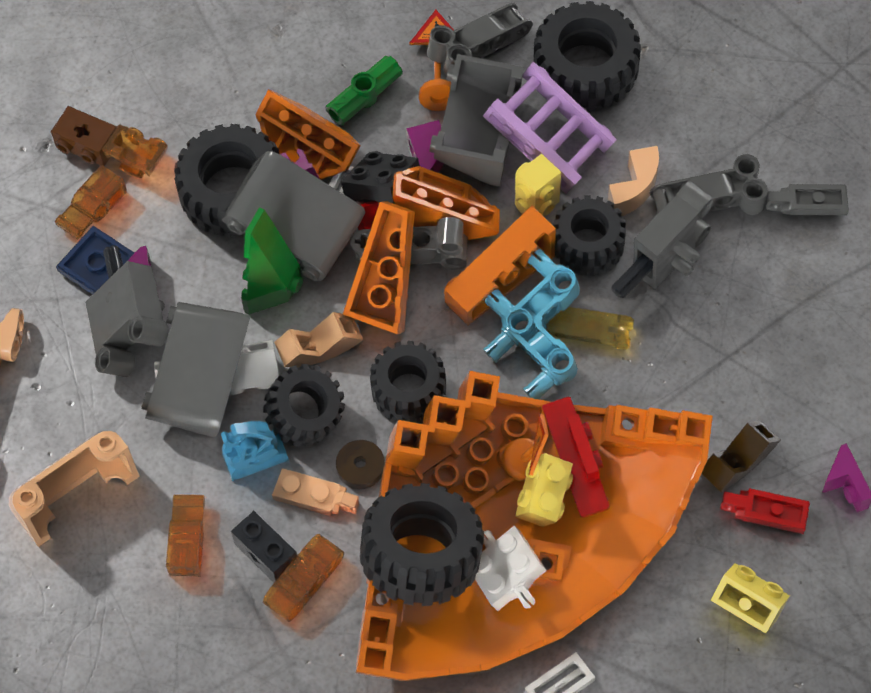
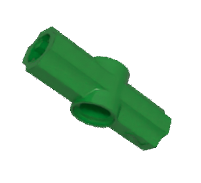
(374, 80)

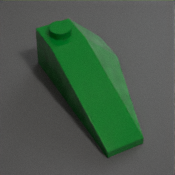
(271, 266)

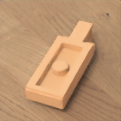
(313, 493)

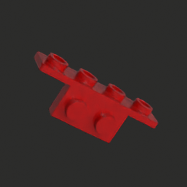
(572, 444)

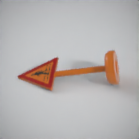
(435, 92)
(522, 450)

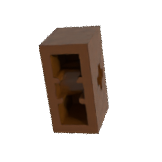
(82, 135)

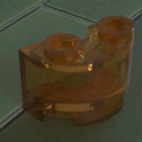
(134, 152)

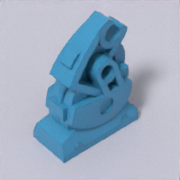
(251, 449)

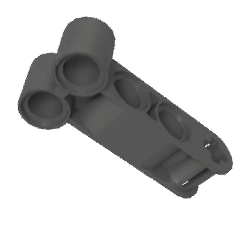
(479, 36)
(727, 187)
(444, 246)

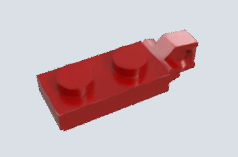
(768, 509)

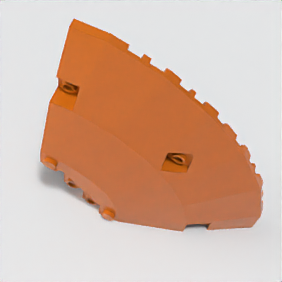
(592, 558)

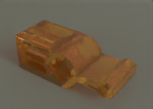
(92, 202)
(186, 536)

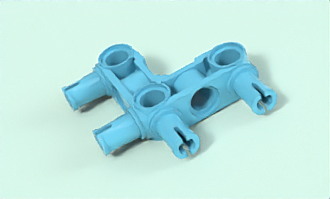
(537, 309)

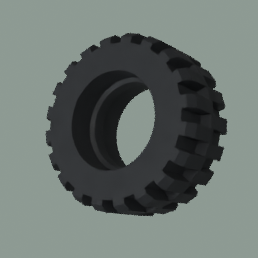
(594, 27)
(206, 156)
(416, 575)

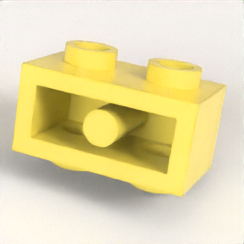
(537, 186)
(544, 491)
(750, 597)

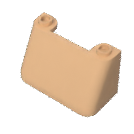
(100, 453)

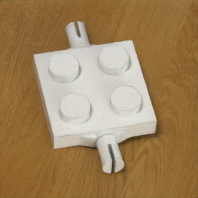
(508, 569)

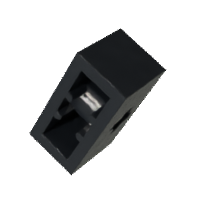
(263, 546)

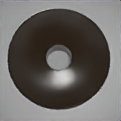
(360, 451)

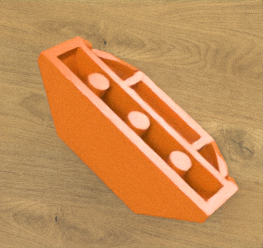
(298, 127)
(439, 196)

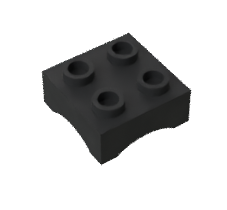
(375, 176)

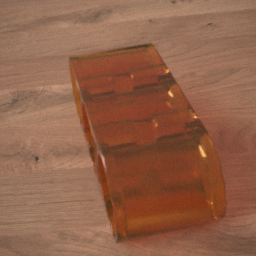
(303, 577)

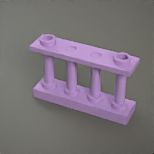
(523, 134)

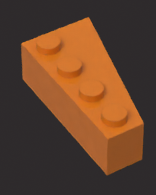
(500, 266)
(383, 272)

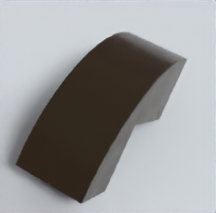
(741, 456)

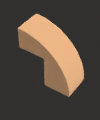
(643, 172)
(327, 340)

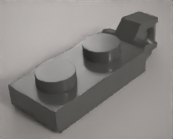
(809, 199)

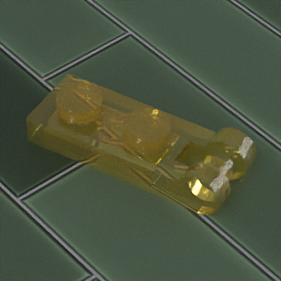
(592, 327)

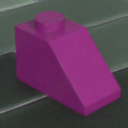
(419, 143)

